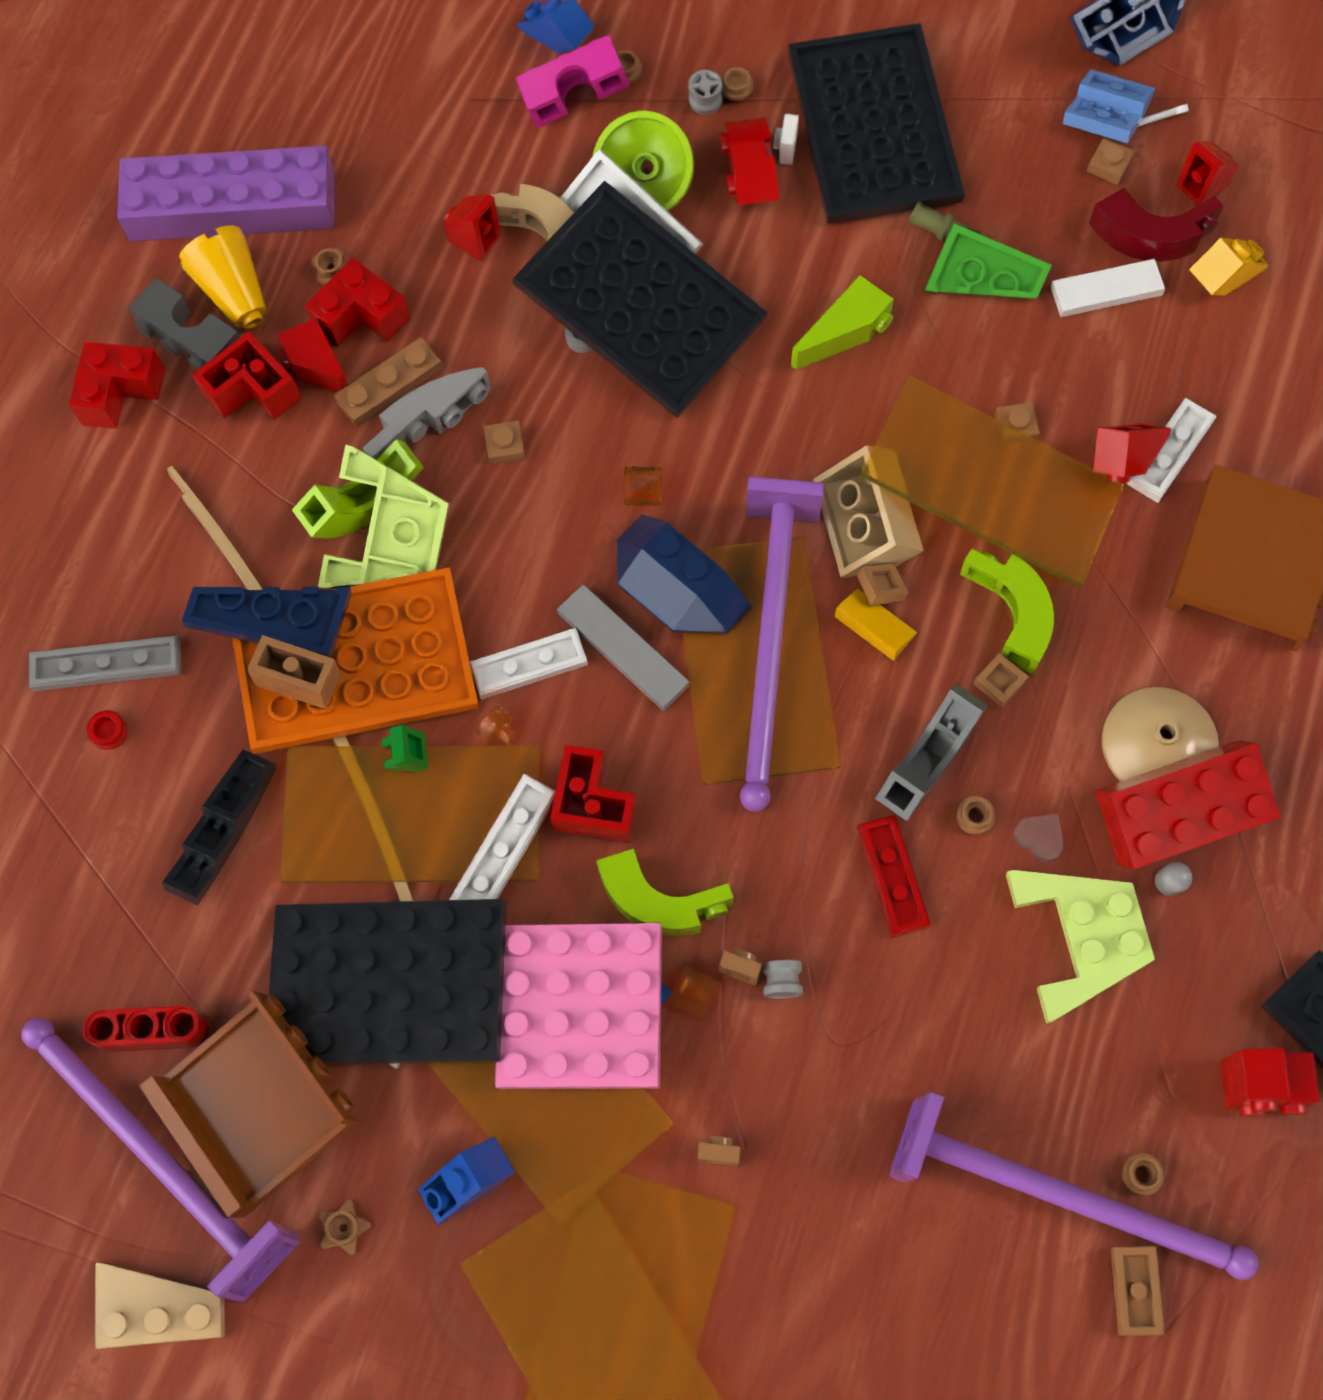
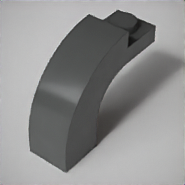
(932, 753)

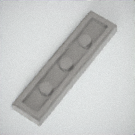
(623, 647)
(105, 663)

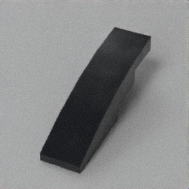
(220, 827)

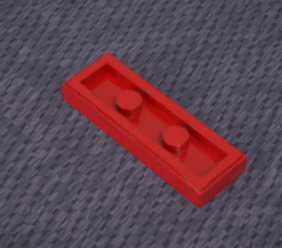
(893, 876)

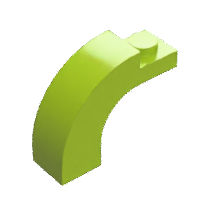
(349, 507)
(1027, 599)
(644, 904)

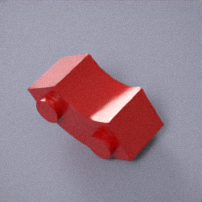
(750, 161)

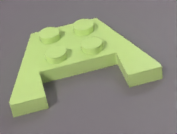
(402, 531)
(1100, 929)

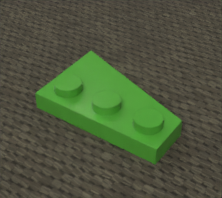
(985, 267)

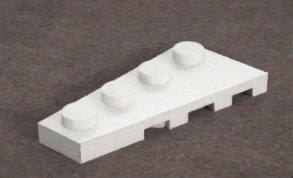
(603, 168)

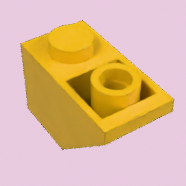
(1229, 265)

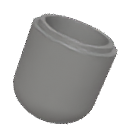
(1173, 878)

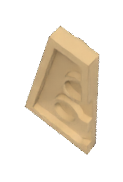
(152, 1310)

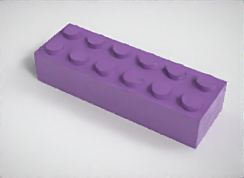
(238, 188)

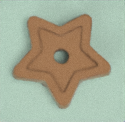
(332, 1223)

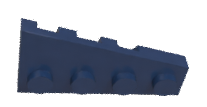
(297, 617)

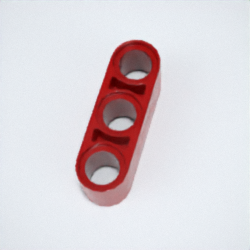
(129, 1020)

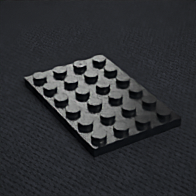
(875, 123)
(640, 298)
(393, 979)

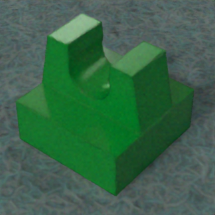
(407, 748)

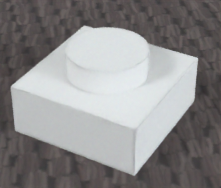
(786, 139)

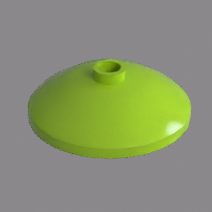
(656, 139)

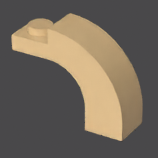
(533, 210)

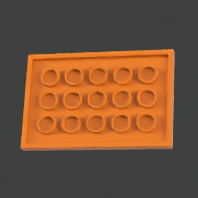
(397, 663)

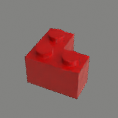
(355, 298)
(243, 373)
(108, 375)
(583, 805)
(1269, 1080)

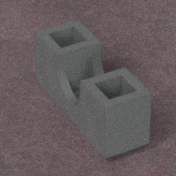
(161, 314)

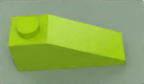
(846, 324)

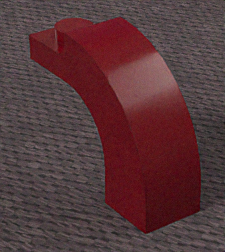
(1150, 236)

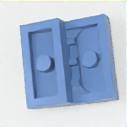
(1109, 106)

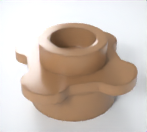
(324, 259)

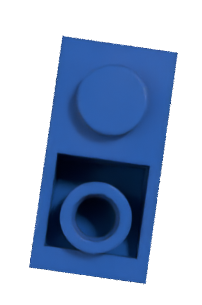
(556, 24)
(466, 1179)

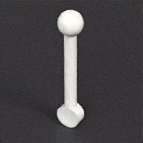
(1177, 110)

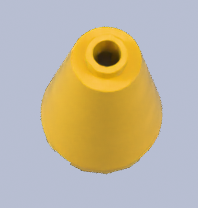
(226, 275)

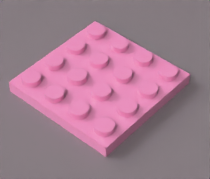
(581, 1007)

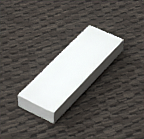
(1107, 288)
(1187, 430)
(528, 663)

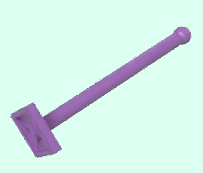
(783, 503)
(920, 1140)
(252, 1258)

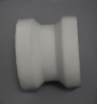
(709, 83)
(782, 979)

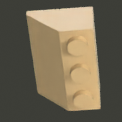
(864, 519)

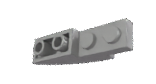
(434, 405)

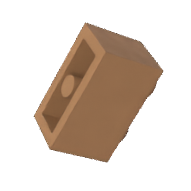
(294, 672)

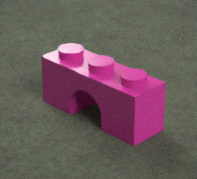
(547, 85)

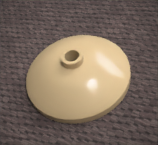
(1133, 729)

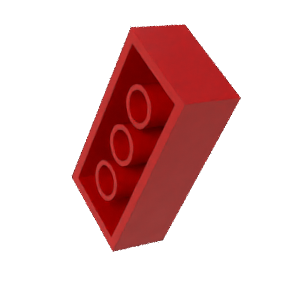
(1187, 804)

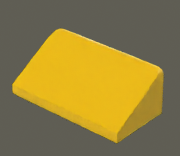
(875, 624)

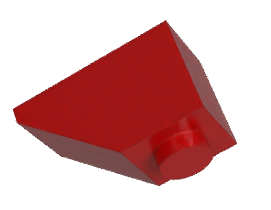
(1206, 172)
(473, 225)
(311, 356)
(1128, 449)

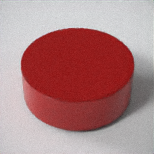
(107, 730)

